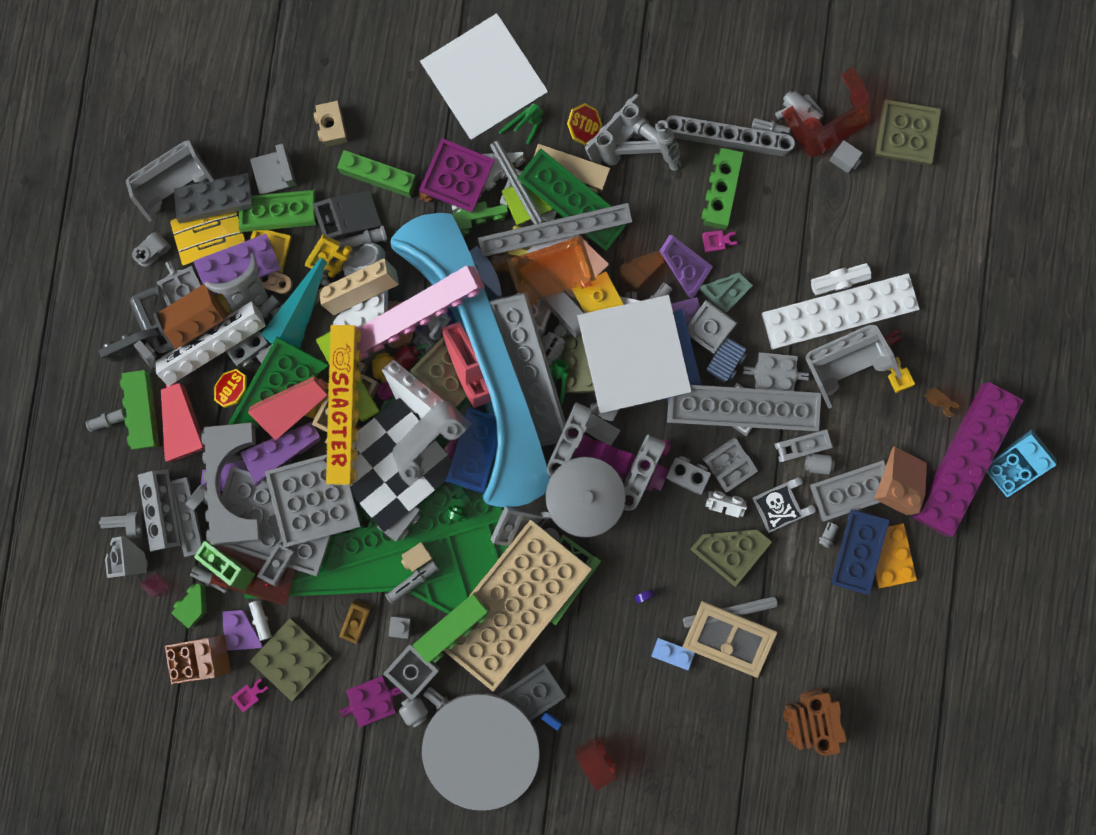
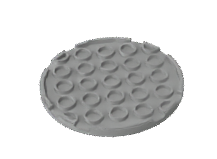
(480, 751)

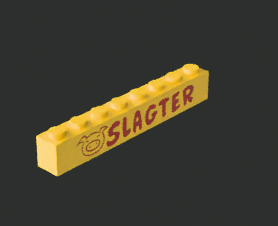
(342, 404)

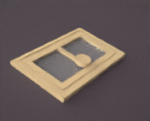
(729, 639)

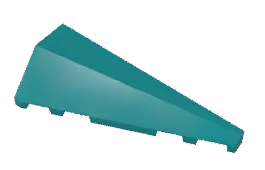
(296, 312)

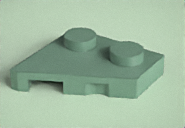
(726, 291)

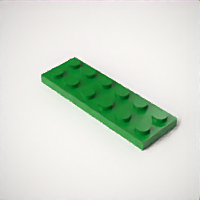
(566, 194)

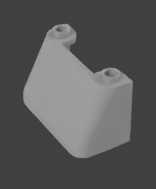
(441, 419)

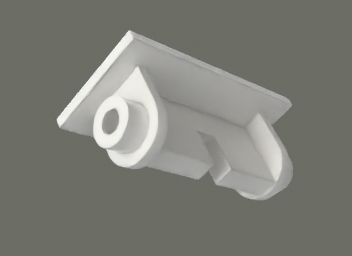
(735, 505)

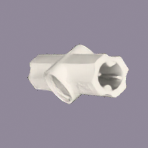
(841, 279)

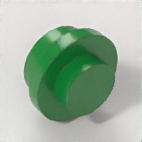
(456, 513)

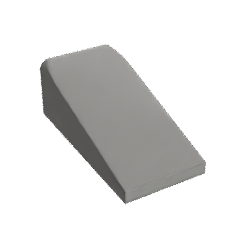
(276, 564)

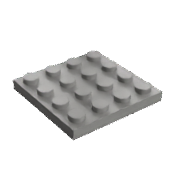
(309, 506)

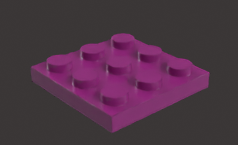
(457, 175)

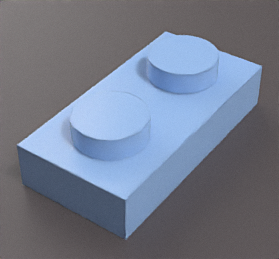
(672, 654)

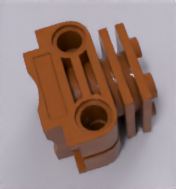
(816, 722)

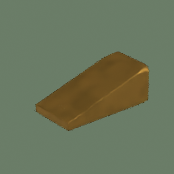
(355, 621)

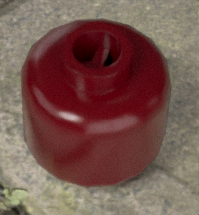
(407, 356)

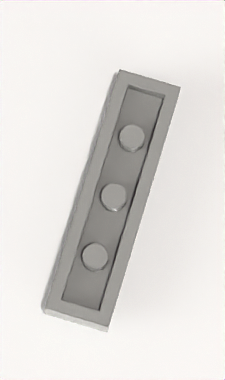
(186, 517)

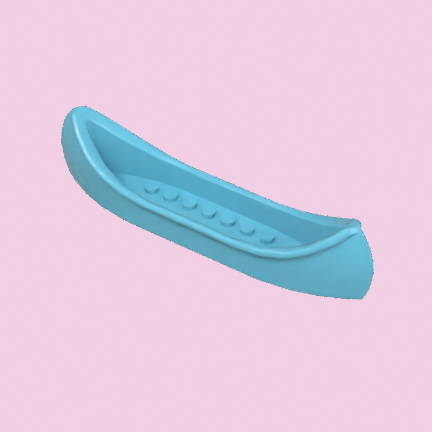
(518, 467)

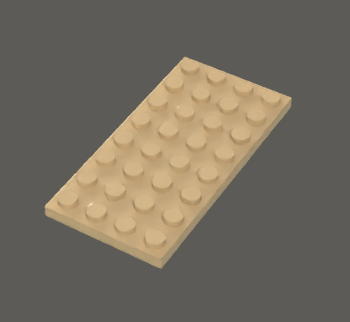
(522, 596)

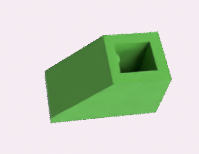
(192, 607)

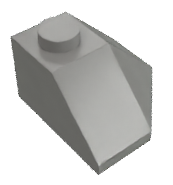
(125, 558)

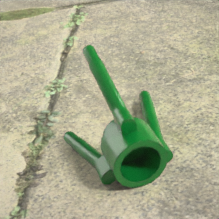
(530, 114)
(558, 372)

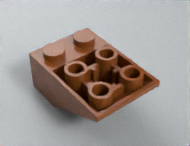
(197, 659)

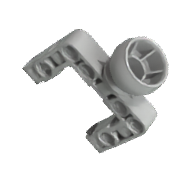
(637, 477)

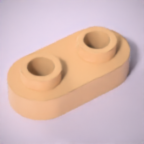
(274, 282)

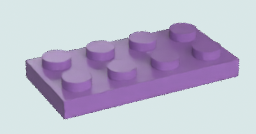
(235, 260)

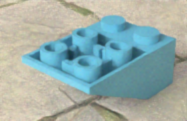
(1021, 463)

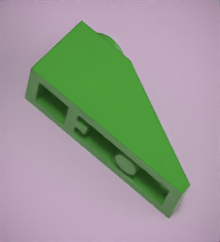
(224, 566)

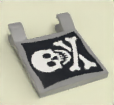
(780, 507)

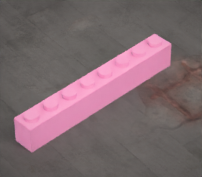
(419, 310)

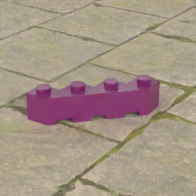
(618, 460)

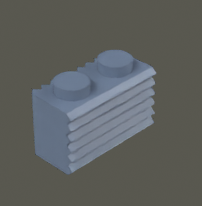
(726, 359)

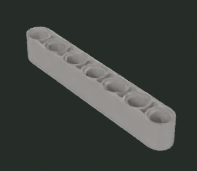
(737, 132)

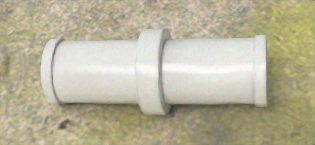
(260, 620)

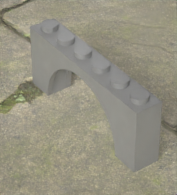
(220, 446)

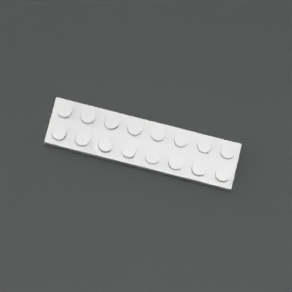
(840, 311)

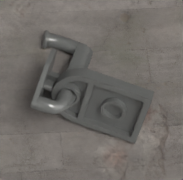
(150, 333)

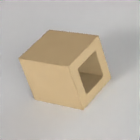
(416, 557)

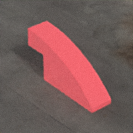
(466, 364)

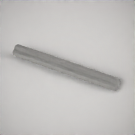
(519, 187)
(741, 609)

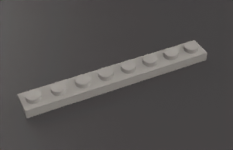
(555, 229)

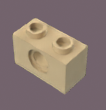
(335, 134)

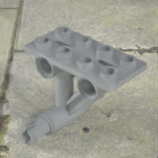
(630, 123)

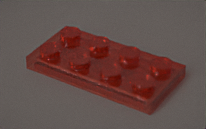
(257, 586)

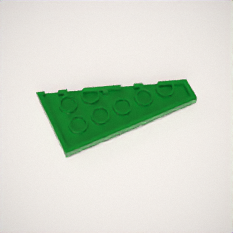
(281, 369)

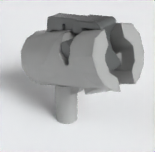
(803, 105)

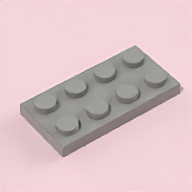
(848, 491)

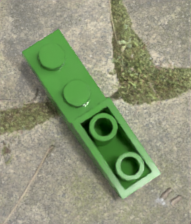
(479, 217)

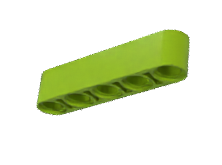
(365, 405)

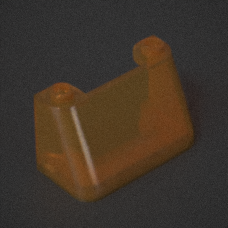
(551, 269)

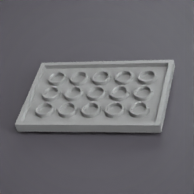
(255, 503)

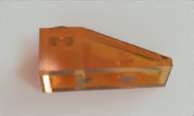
(640, 269)

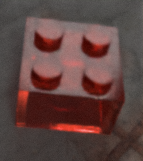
(595, 764)

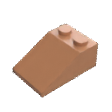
(903, 482)

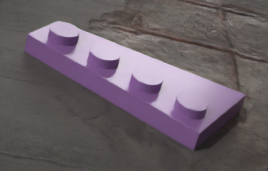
(278, 452)

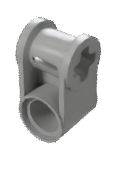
(152, 247)

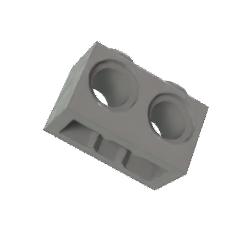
(250, 351)
(686, 479)

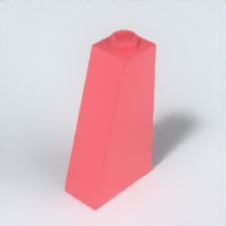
(287, 407)
(179, 424)

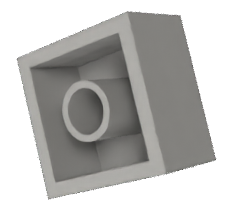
(411, 672)

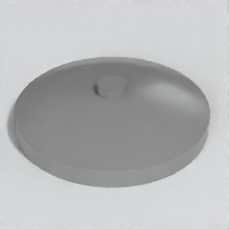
(585, 497)

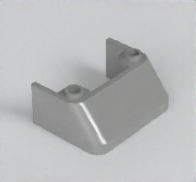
(165, 173)
(848, 356)

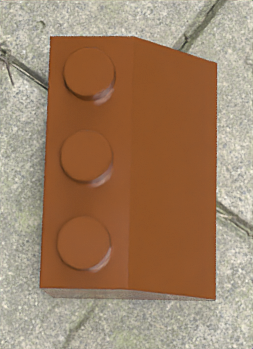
(191, 316)

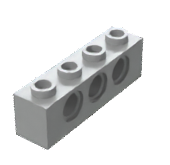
(159, 510)

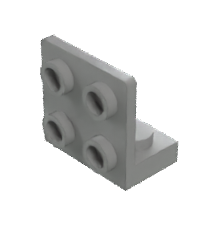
(273, 171)

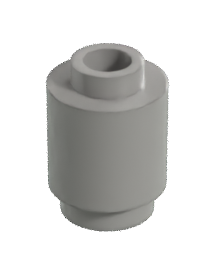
(819, 463)

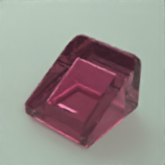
(154, 585)

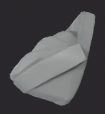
(362, 257)

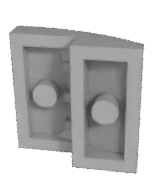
(730, 465)

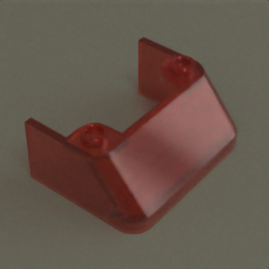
(818, 139)

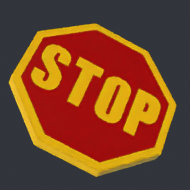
(584, 123)
(230, 388)

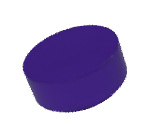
(644, 596)

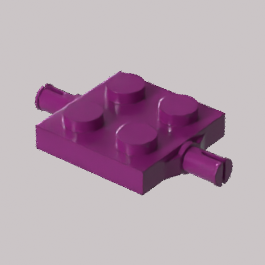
(371, 701)

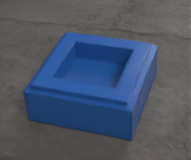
(551, 720)

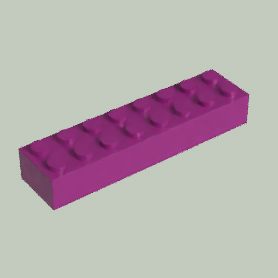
(968, 459)

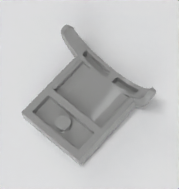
(242, 289)
(512, 523)

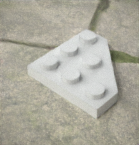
(364, 311)

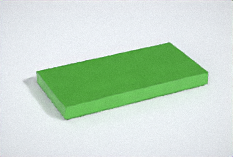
(279, 211)

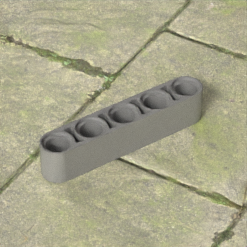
(564, 310)

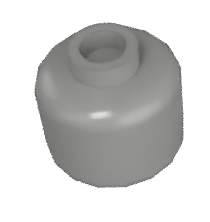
(413, 711)

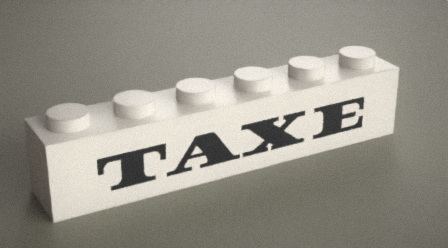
(210, 344)

